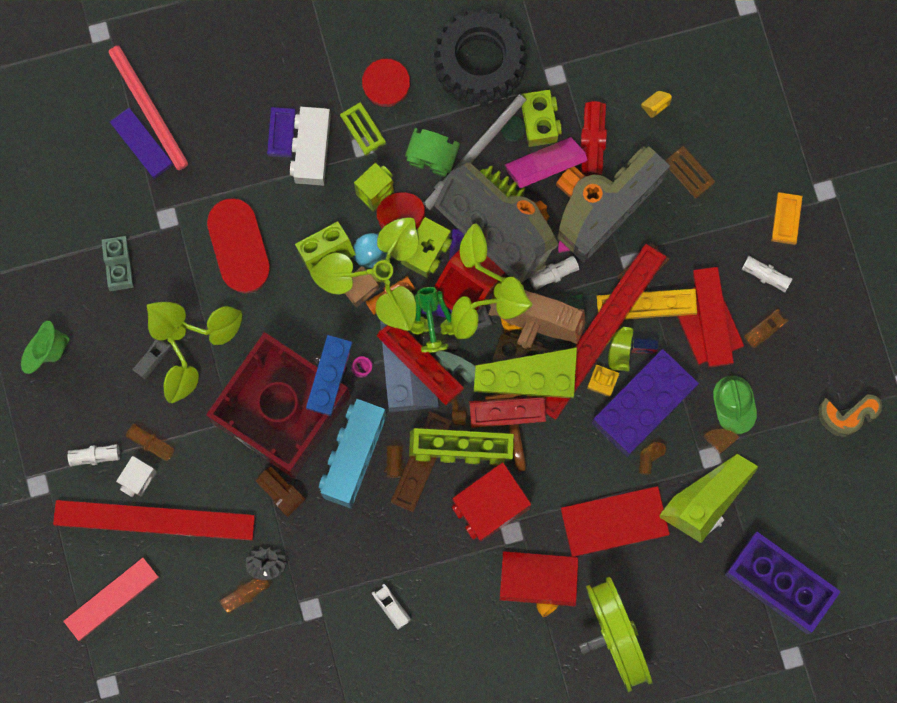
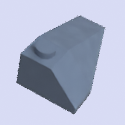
(404, 388)

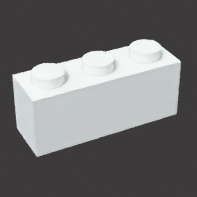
(311, 146)

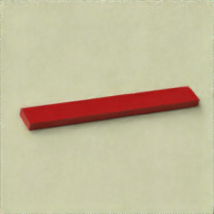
(609, 320)
(154, 520)

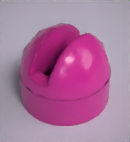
(365, 365)

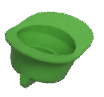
(44, 347)
(735, 404)

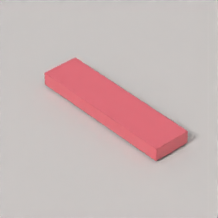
(111, 599)

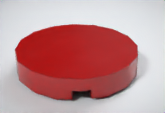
(386, 82)
(400, 206)

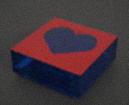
(644, 346)

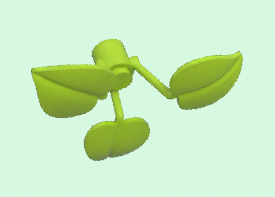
(509, 293)
(394, 308)
(167, 322)

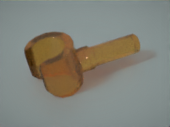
(458, 416)

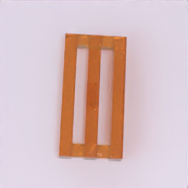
(674, 169)

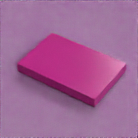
(546, 162)

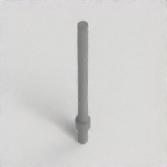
(480, 145)

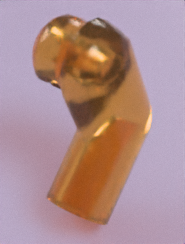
(649, 455)

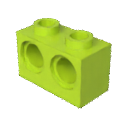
(535, 118)
(374, 186)
(325, 242)

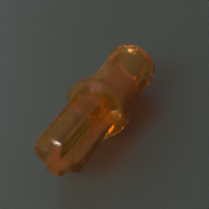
(150, 442)

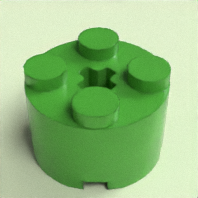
(431, 151)

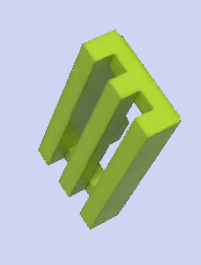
(372, 146)

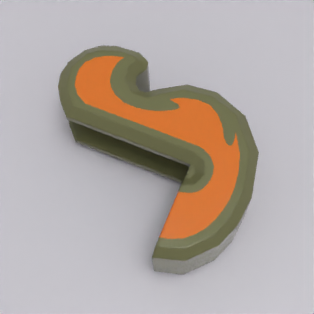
(852, 421)

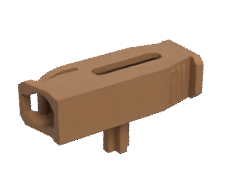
(547, 318)

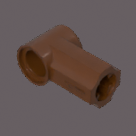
(283, 495)

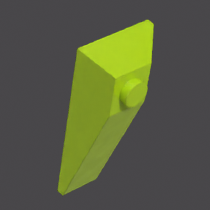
(706, 500)

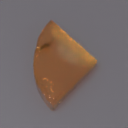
(721, 439)

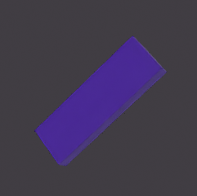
(141, 143)

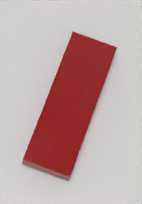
(507, 411)

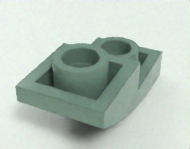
(117, 263)
(453, 363)

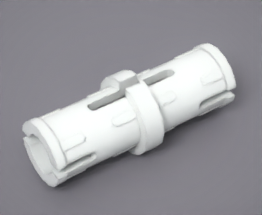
(554, 273)
(766, 274)
(94, 455)

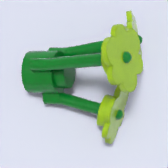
(428, 300)

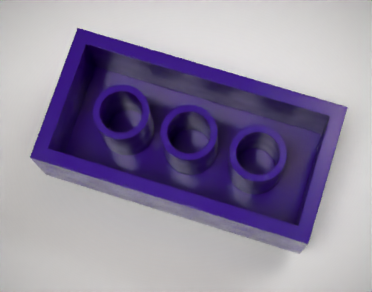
(645, 403)
(782, 583)

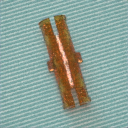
(244, 594)

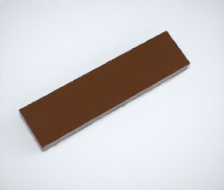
(417, 472)

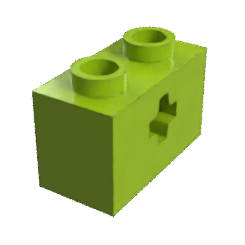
(429, 234)

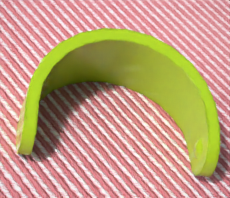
(620, 349)

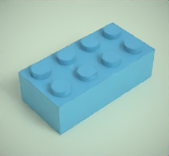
(353, 453)

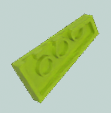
(534, 375)

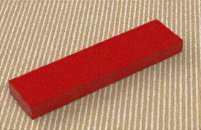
(713, 317)
(421, 363)

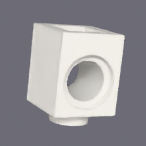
(136, 477)

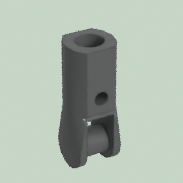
(150, 361)

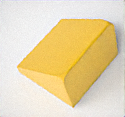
(656, 103)

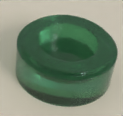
(513, 129)

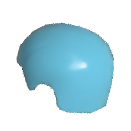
(367, 251)

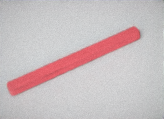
(148, 108)

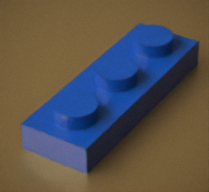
(329, 375)

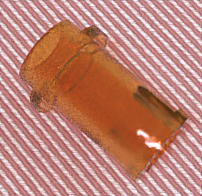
(394, 461)

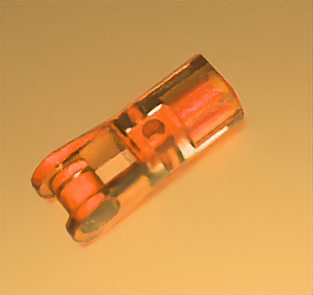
(763, 329)

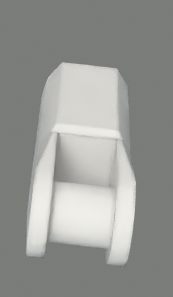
(394, 610)

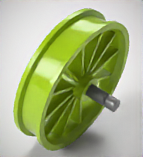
(617, 634)

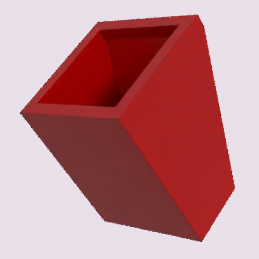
(462, 281)
(490, 503)

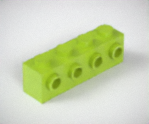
(461, 445)

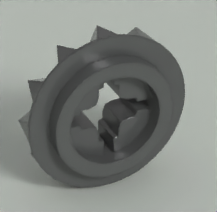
(271, 569)

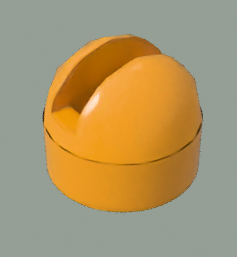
(546, 609)

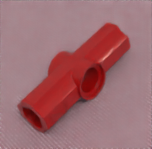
(593, 138)

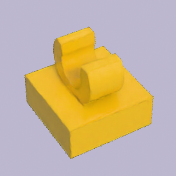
(603, 380)

